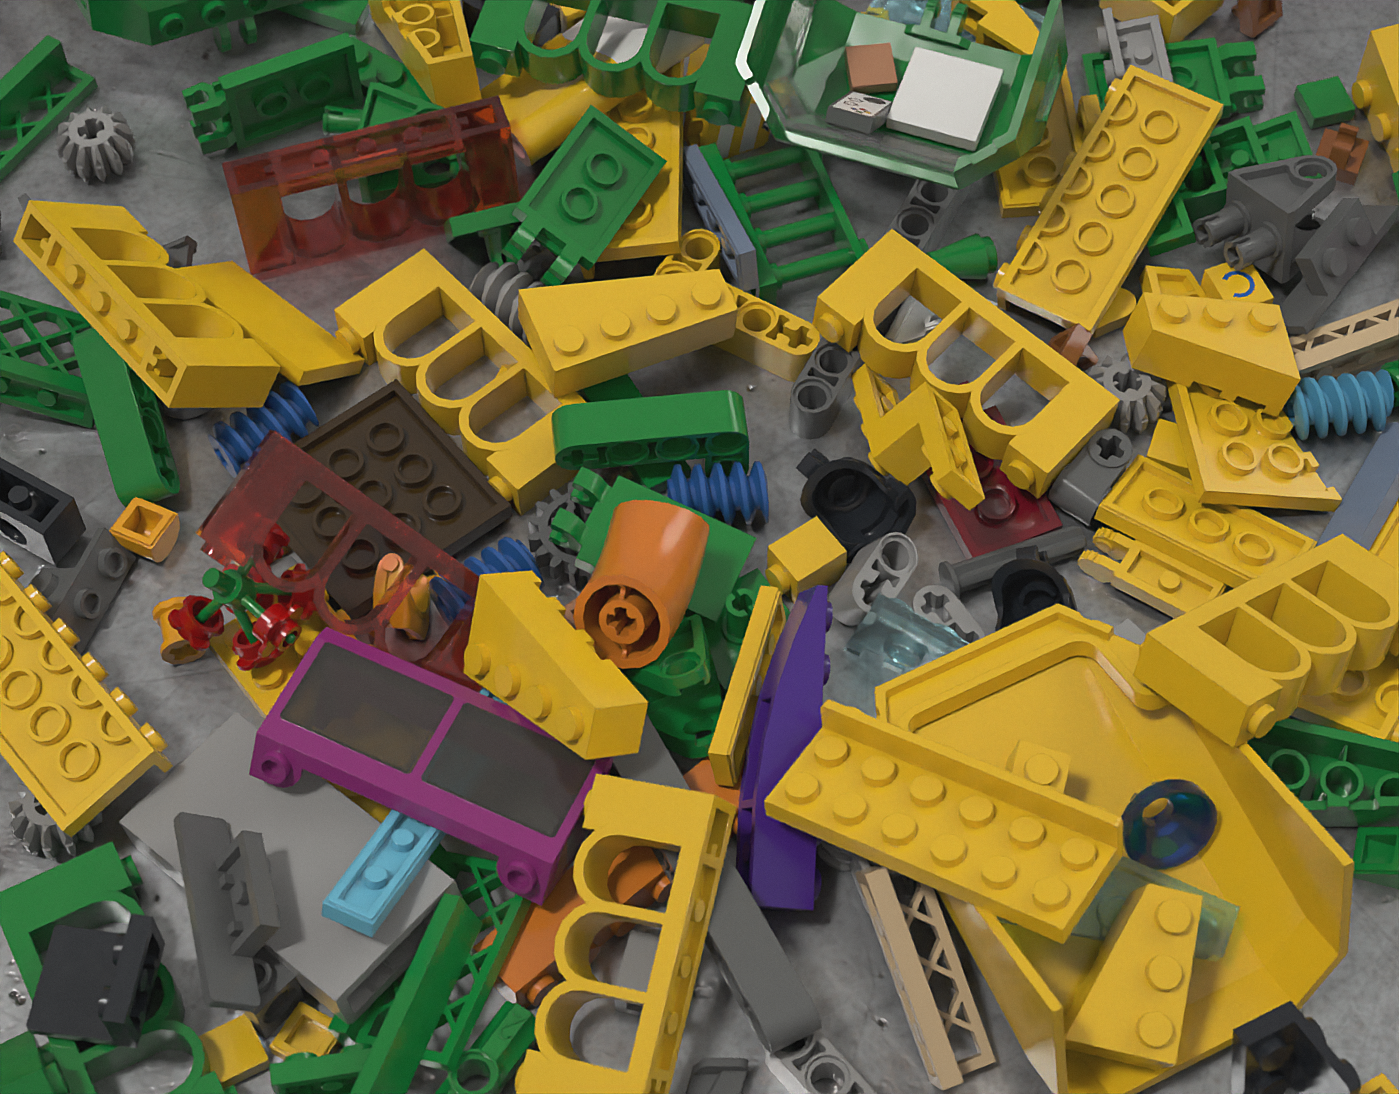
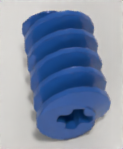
(282, 413)
(720, 492)
(510, 557)

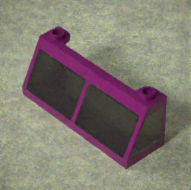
(431, 756)

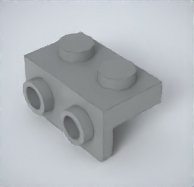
(1133, 43)

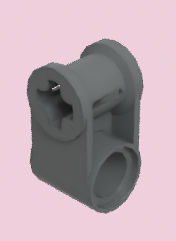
(1091, 475)

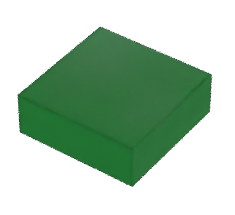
(1324, 102)

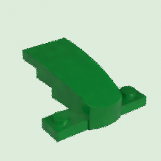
(1205, 185)

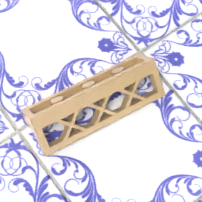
(1351, 352)
(912, 979)

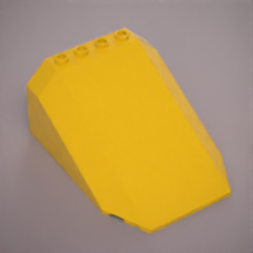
(1075, 691)

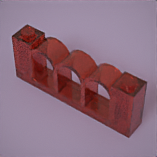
(259, 181)
(262, 493)

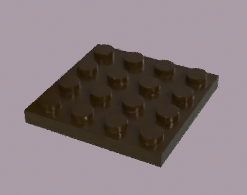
(408, 468)

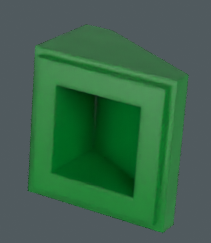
(1377, 856)

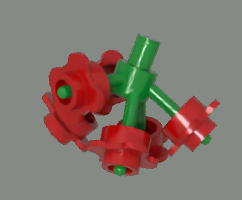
(242, 590)

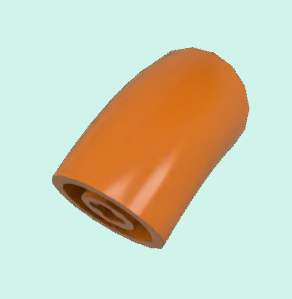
(642, 581)

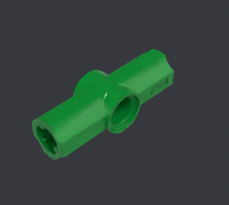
(495, 1052)

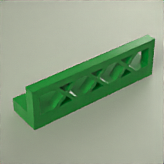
(31, 88)

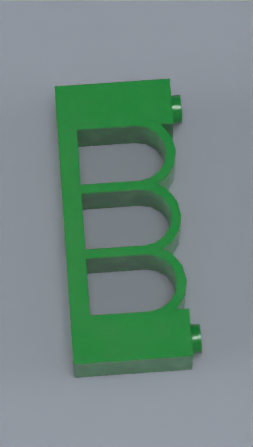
(716, 90)
(86, 895)

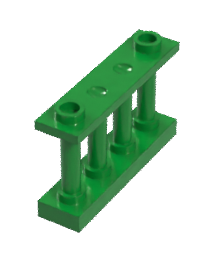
(816, 185)

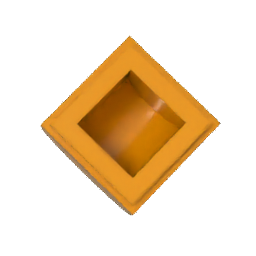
(147, 529)

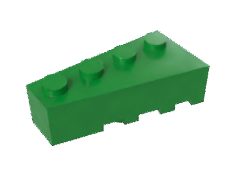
(1335, 772)

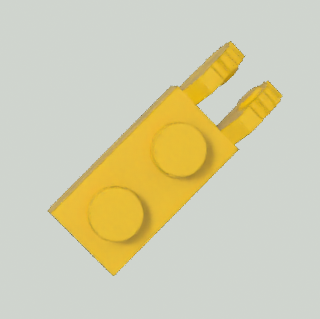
(1148, 574)

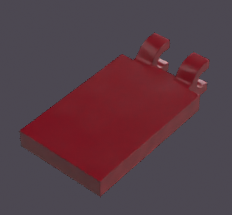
(1005, 514)

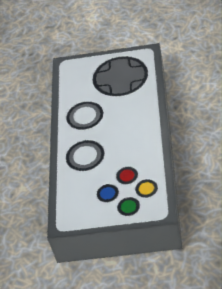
(858, 112)

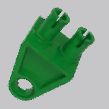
(383, 106)
(682, 690)

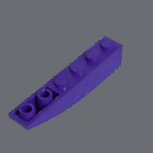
(771, 855)

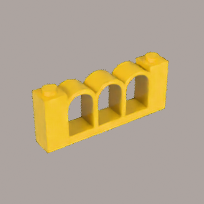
(406, 303)
(144, 307)
(1029, 452)
(1276, 638)
(623, 816)

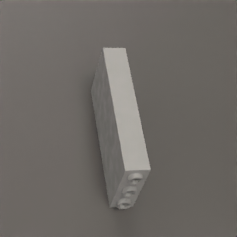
(310, 841)

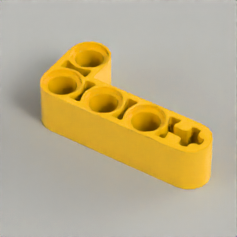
(782, 339)

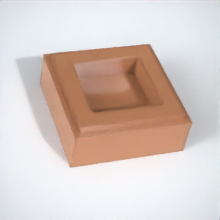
(870, 68)

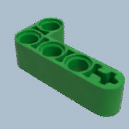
(126, 422)
(653, 431)

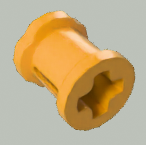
(171, 637)

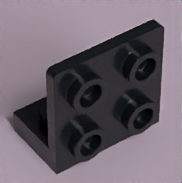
(97, 983)
(1285, 1052)

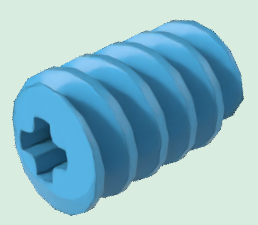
(1341, 402)

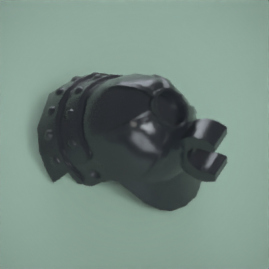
(854, 500)
(1028, 587)

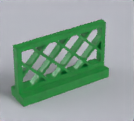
(36, 387)
(489, 960)

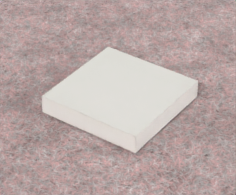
(945, 98)

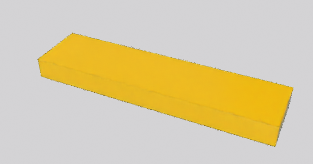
(738, 710)

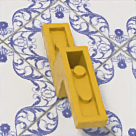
(915, 436)

